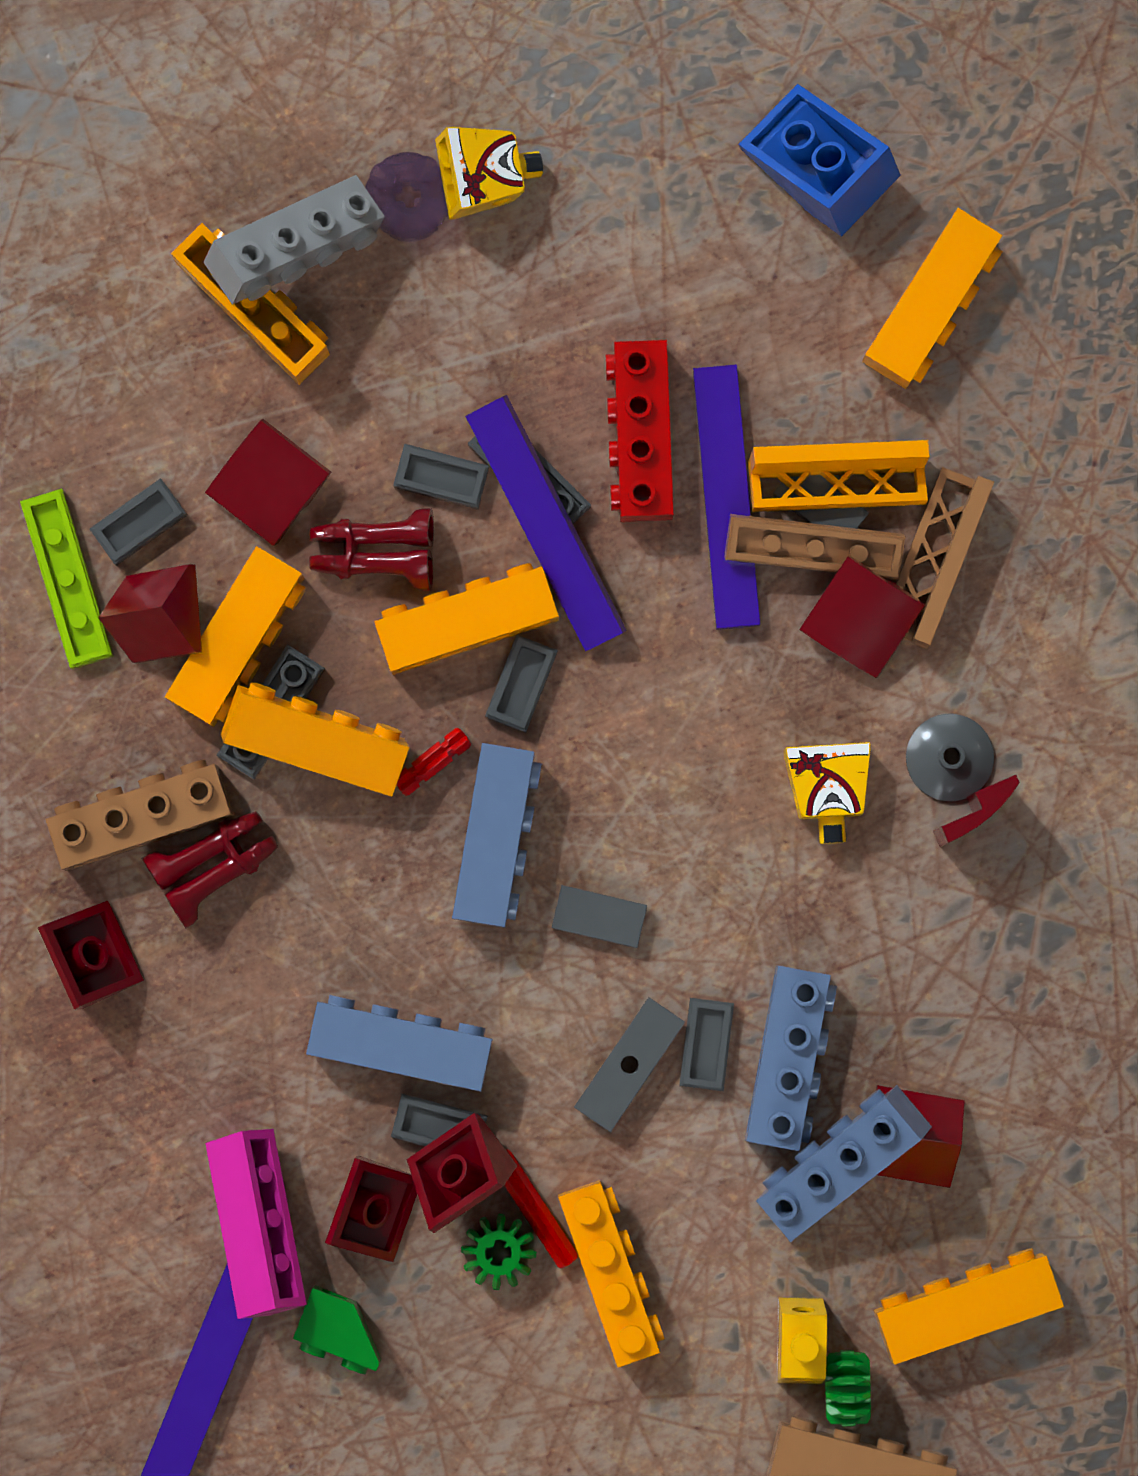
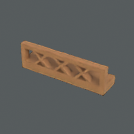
(954, 552)

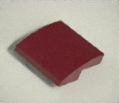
(268, 482)
(862, 617)
(983, 805)

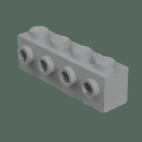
(294, 240)

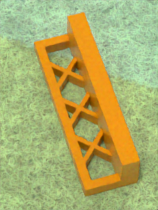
(843, 460)

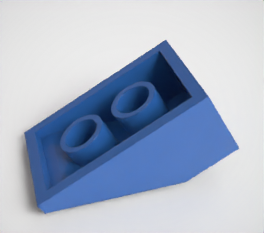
(821, 159)

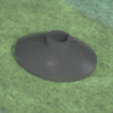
(927, 764)

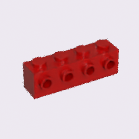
(643, 431)

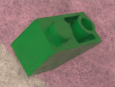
(337, 1327)

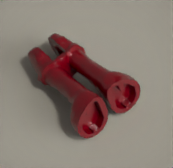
(413, 564)
(170, 868)

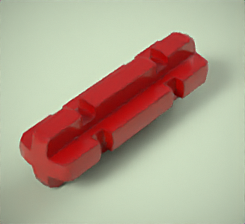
(433, 761)

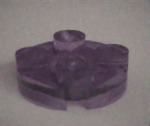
(422, 175)

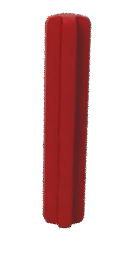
(540, 1217)

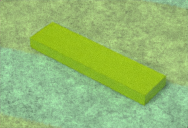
(66, 578)

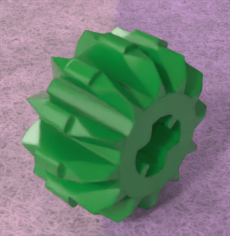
(509, 1262)
(848, 1388)

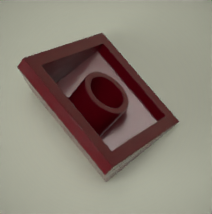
(156, 614)
(90, 955)
(937, 1154)
(459, 1171)
(373, 1210)

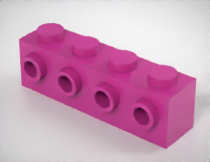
(252, 1219)

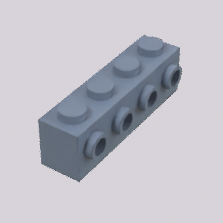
(494, 835)
(400, 1045)
(788, 1058)
(843, 1162)

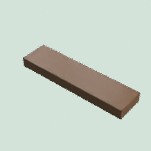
(812, 545)

